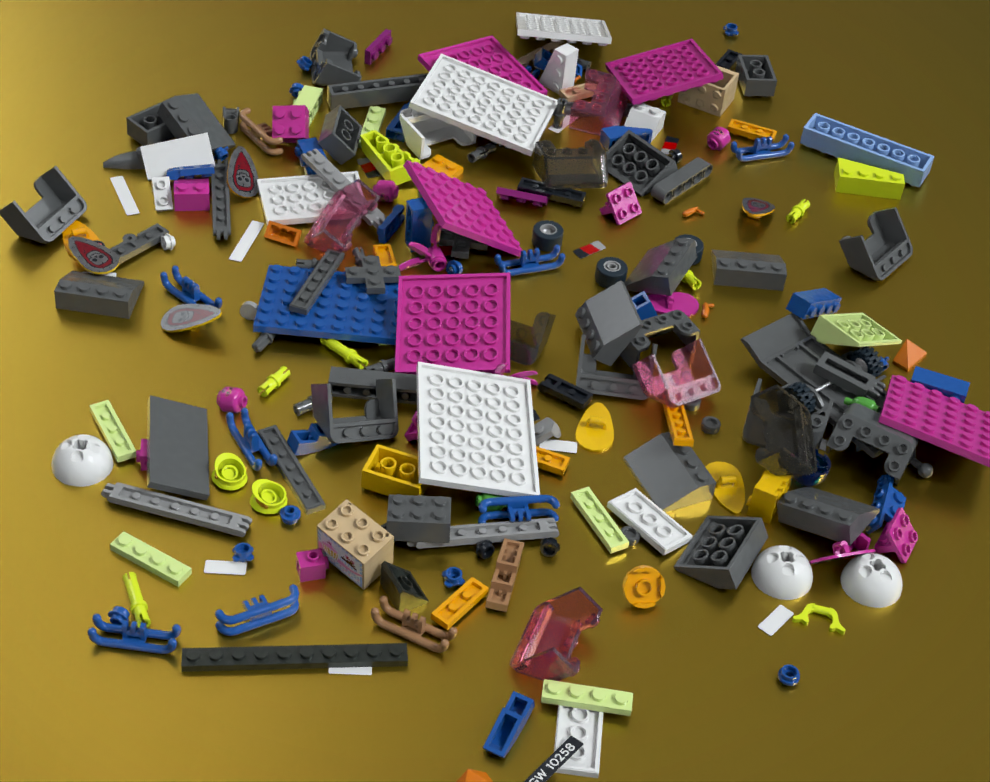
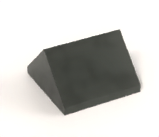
(401, 587)

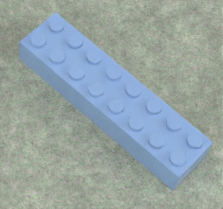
(866, 148)

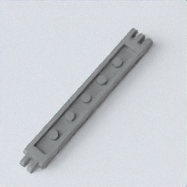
(336, 181)
(177, 508)
(496, 532)

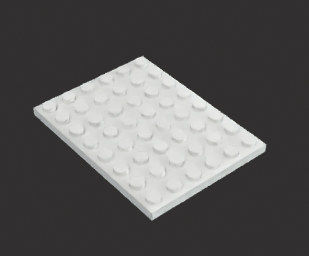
(562, 28)
(484, 104)
(475, 431)

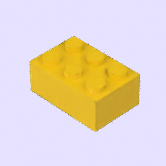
(392, 473)

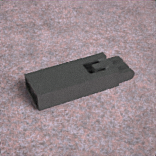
(848, 376)

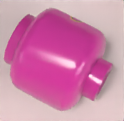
(718, 138)
(386, 190)
(231, 399)

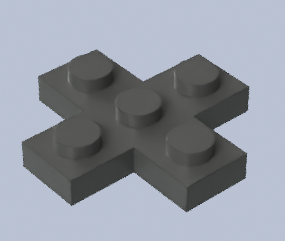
(460, 244)
(372, 274)

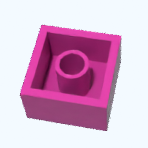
(290, 122)

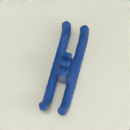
(762, 149)
(530, 262)
(190, 290)
(250, 442)
(518, 508)
(259, 613)
(133, 636)

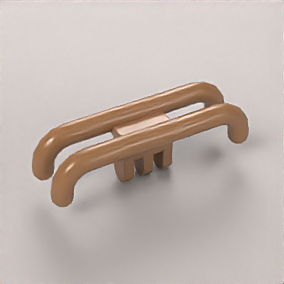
(259, 133)
(412, 628)

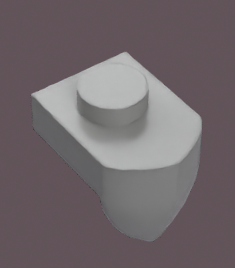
(546, 429)

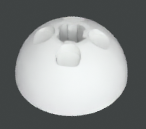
(82, 461)
(782, 572)
(872, 580)

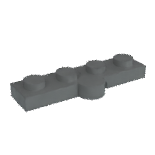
(135, 244)

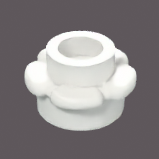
(168, 242)

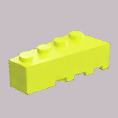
(386, 156)
(867, 180)

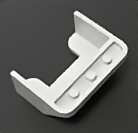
(422, 131)

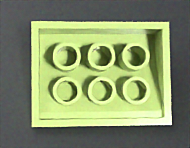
(851, 330)

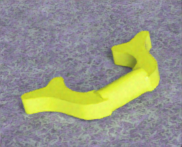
(830, 612)

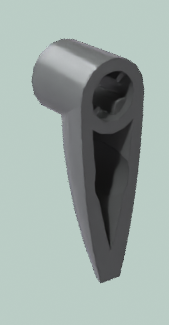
(127, 160)

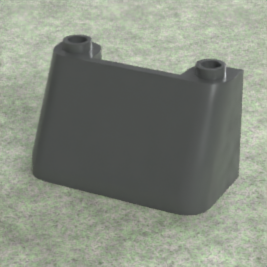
(333, 60)

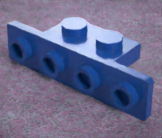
(888, 501)

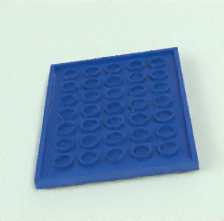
(339, 312)

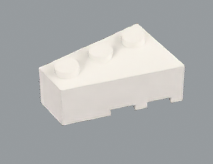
(560, 69)

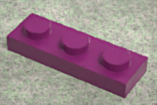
(378, 46)
(521, 197)

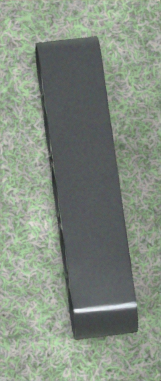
(681, 180)

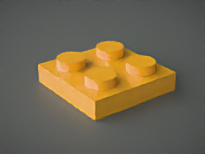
(444, 165)

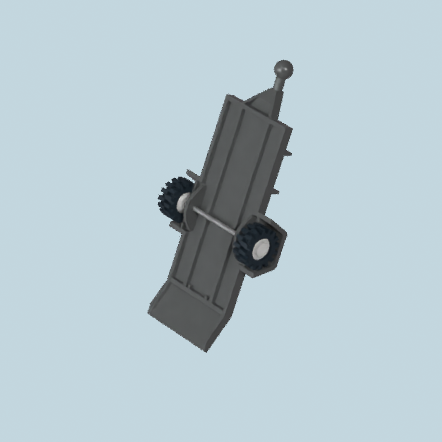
(789, 356)

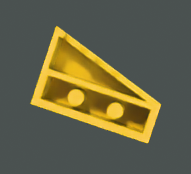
(766, 495)

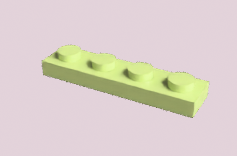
(373, 120)
(113, 431)
(599, 520)
(151, 559)
(587, 697)

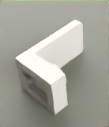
(162, 193)

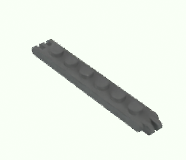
(221, 201)

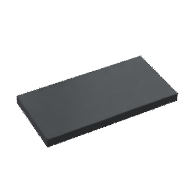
(177, 448)

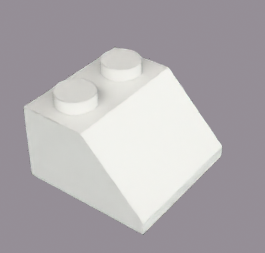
(646, 117)

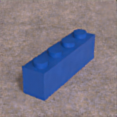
(814, 303)

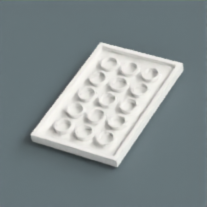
(296, 197)

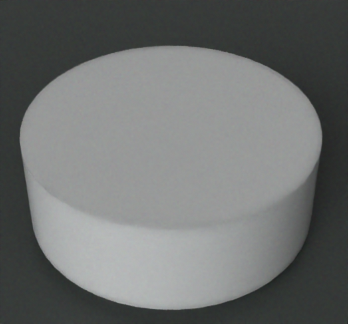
(248, 310)

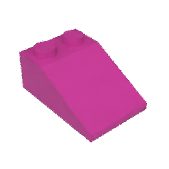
(191, 194)

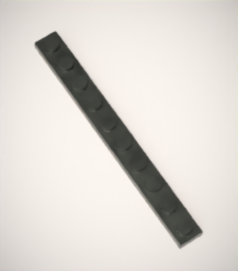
(294, 657)

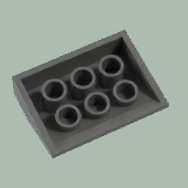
(190, 116)
(638, 162)
(663, 267)
(748, 270)
(97, 294)
(609, 322)
(670, 473)
(825, 514)
(723, 550)

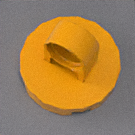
(643, 586)

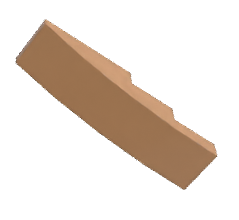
(505, 575)

